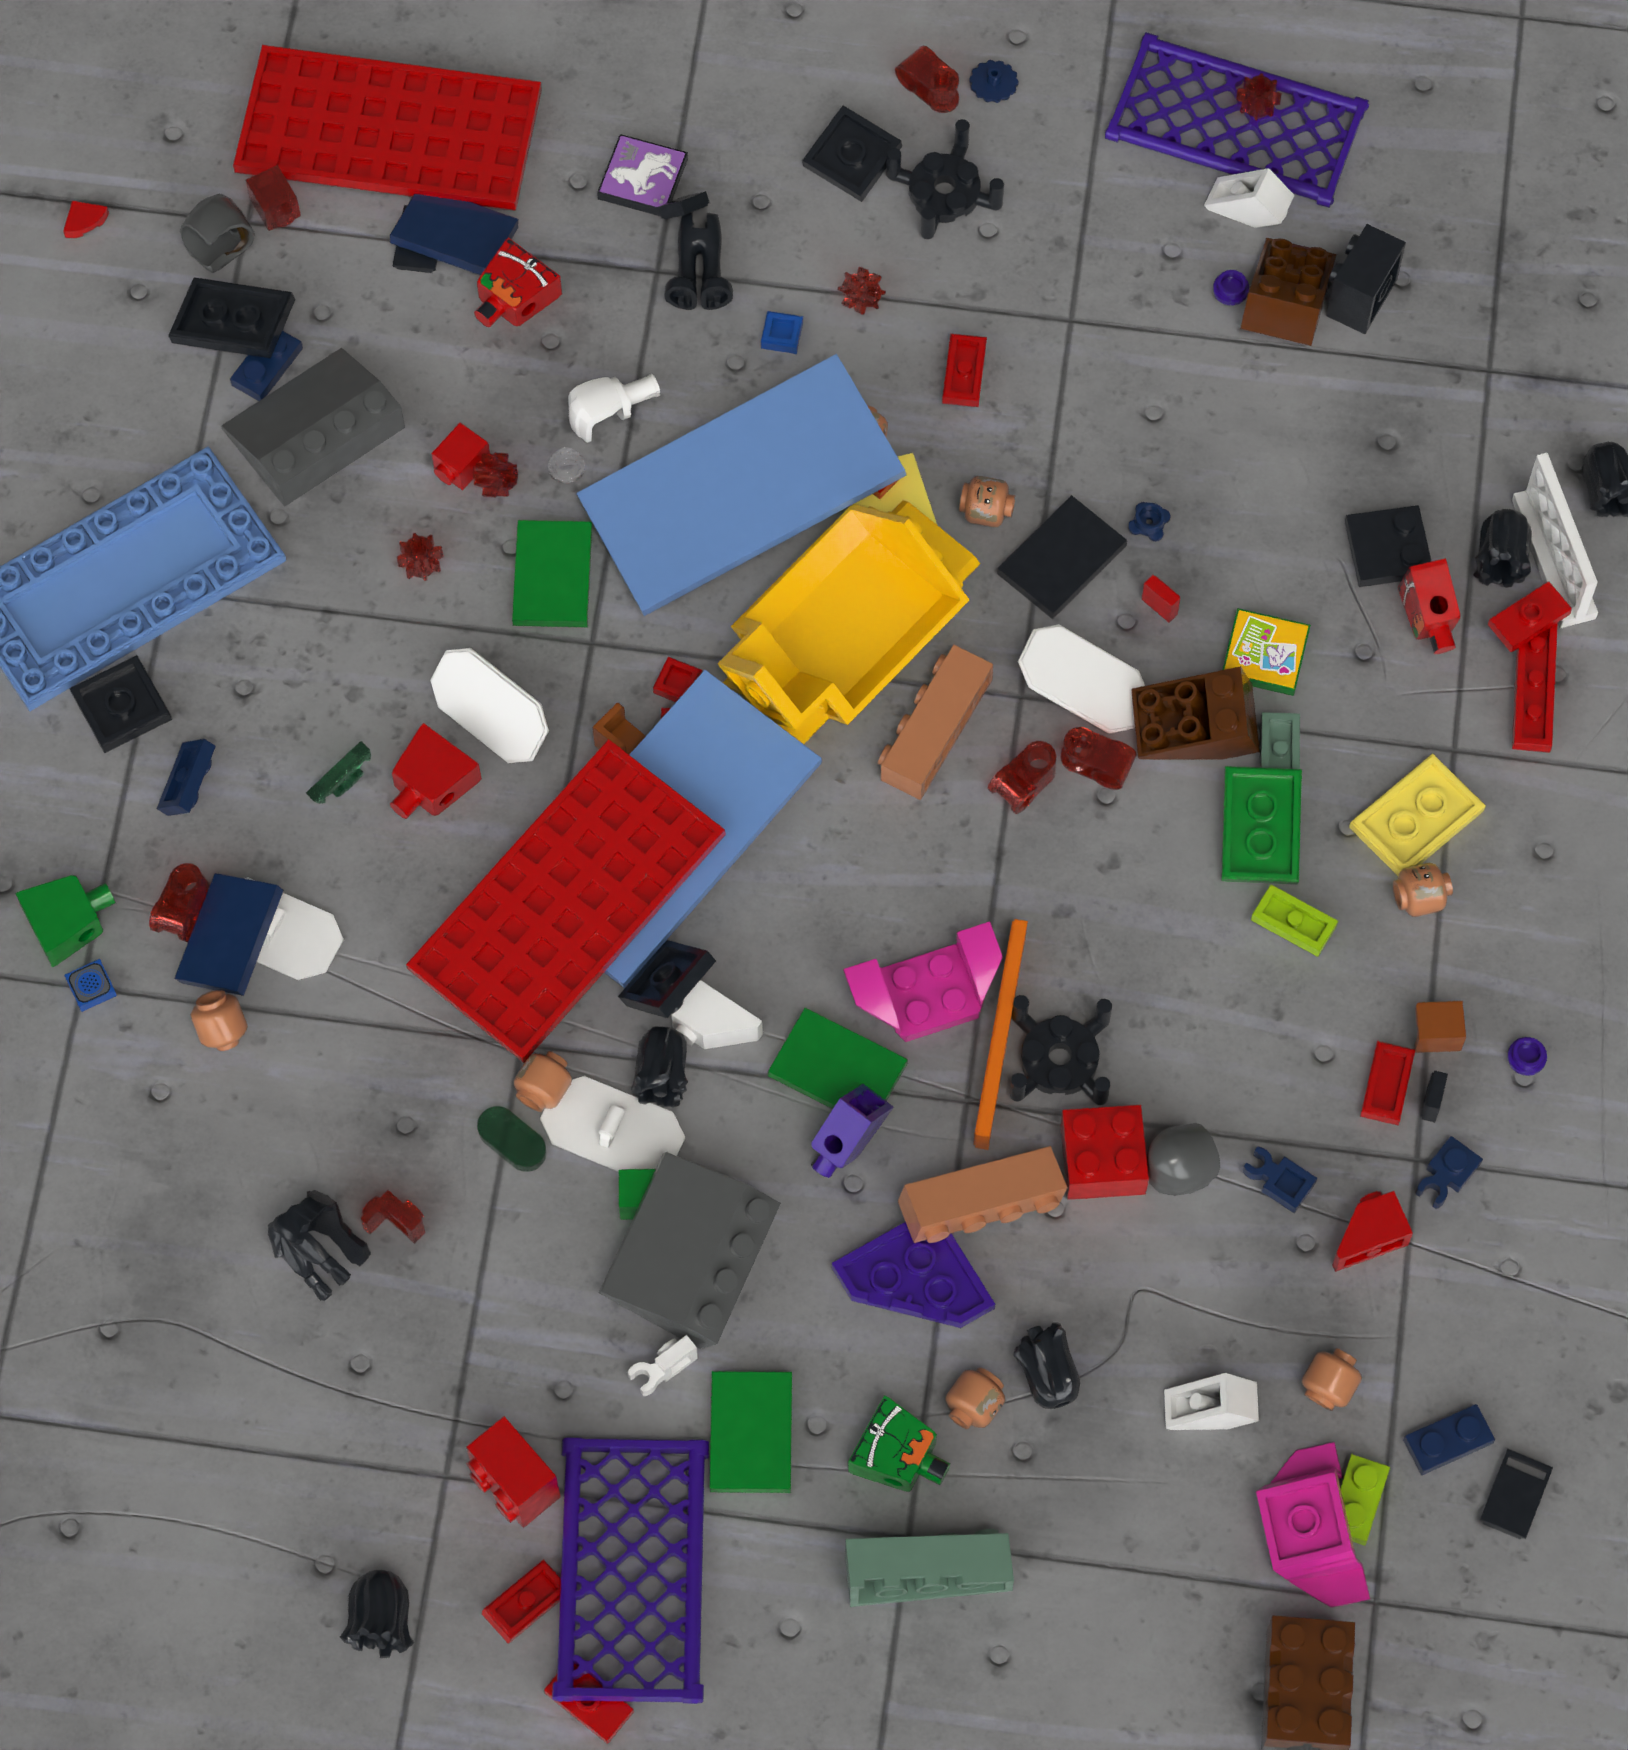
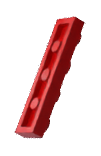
(1535, 693)

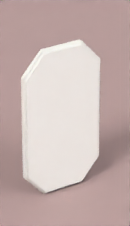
(1080, 677)
(489, 705)
(300, 939)
(611, 1127)

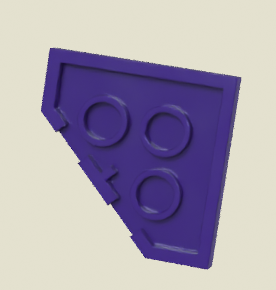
(915, 1278)

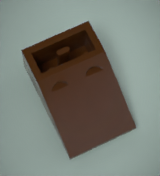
(1288, 291)
(1196, 717)

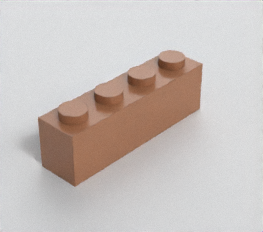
(935, 722)
(982, 1195)

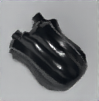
(1607, 479)
(1504, 549)
(661, 1067)
(1048, 1366)
(378, 1614)

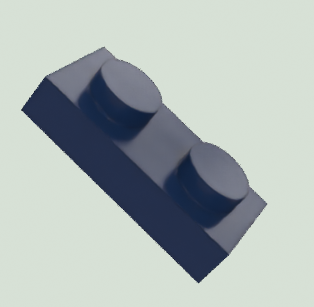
(259, 375)
(186, 777)
(1449, 1439)

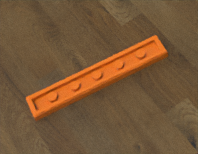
(1000, 1034)

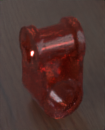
(930, 79)
(1100, 759)
(1020, 781)
(177, 908)

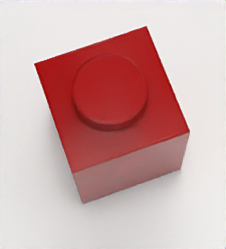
(458, 455)

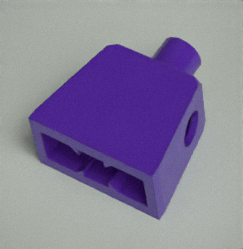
(848, 1129)

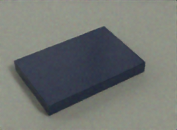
(453, 231)
(229, 934)

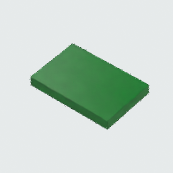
(552, 573)
(1261, 825)
(832, 1060)
(751, 1432)

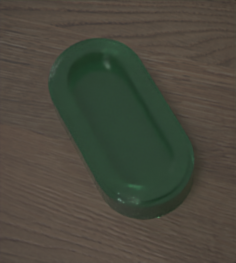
(511, 1138)

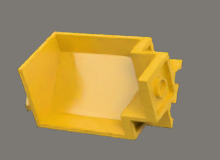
(847, 617)

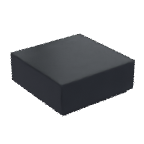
(684, 205)
(1433, 1096)

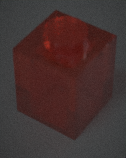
(273, 198)

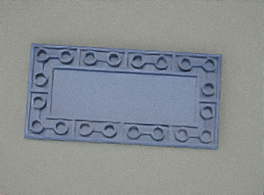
(741, 484)
(127, 576)
(733, 770)

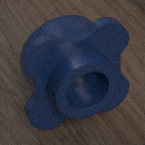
(1153, 512)

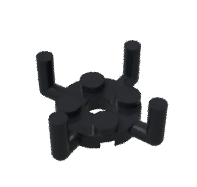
(950, 169)
(1064, 1034)

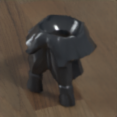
(295, 1244)

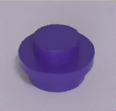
(1231, 287)
(1527, 1056)

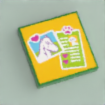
(1267, 650)

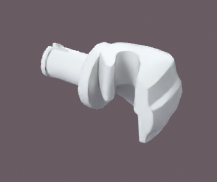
(605, 397)

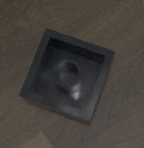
(1364, 278)

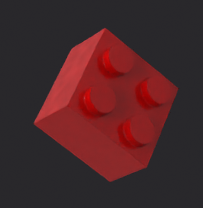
(1104, 1152)
(513, 1472)

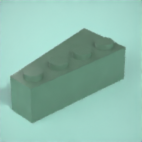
(927, 1567)

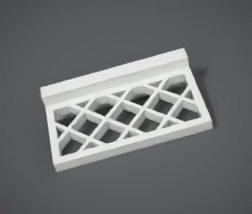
(1556, 542)

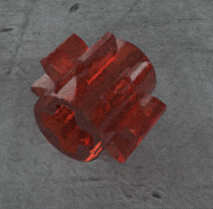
(1258, 96)
(861, 290)
(495, 474)
(420, 556)

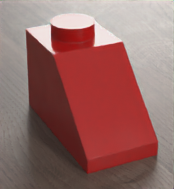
(1374, 1230)

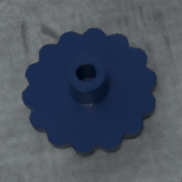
(993, 81)

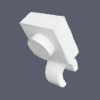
(671, 1360)

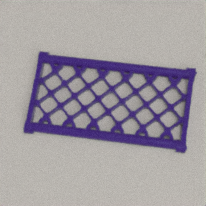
(1234, 76)
(572, 1451)

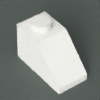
(1251, 198)
(714, 1020)
(1212, 1404)

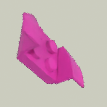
(930, 989)
(1310, 1528)

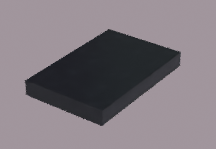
(232, 317)
(1062, 557)

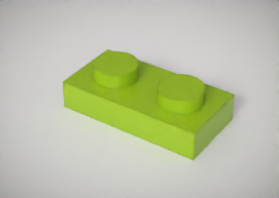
(1294, 920)
(1361, 1494)

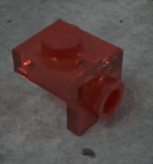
(403, 1216)

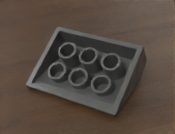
(315, 425)
(689, 1249)

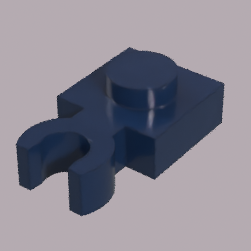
(1451, 1168)
(1284, 1182)

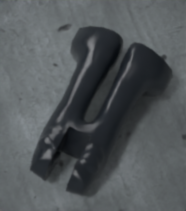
(692, 241)

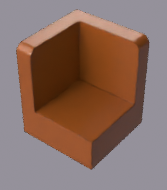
(617, 729)
(1440, 1026)

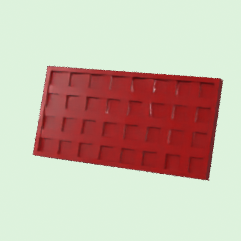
(388, 126)
(566, 900)

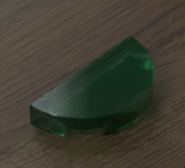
(342, 775)

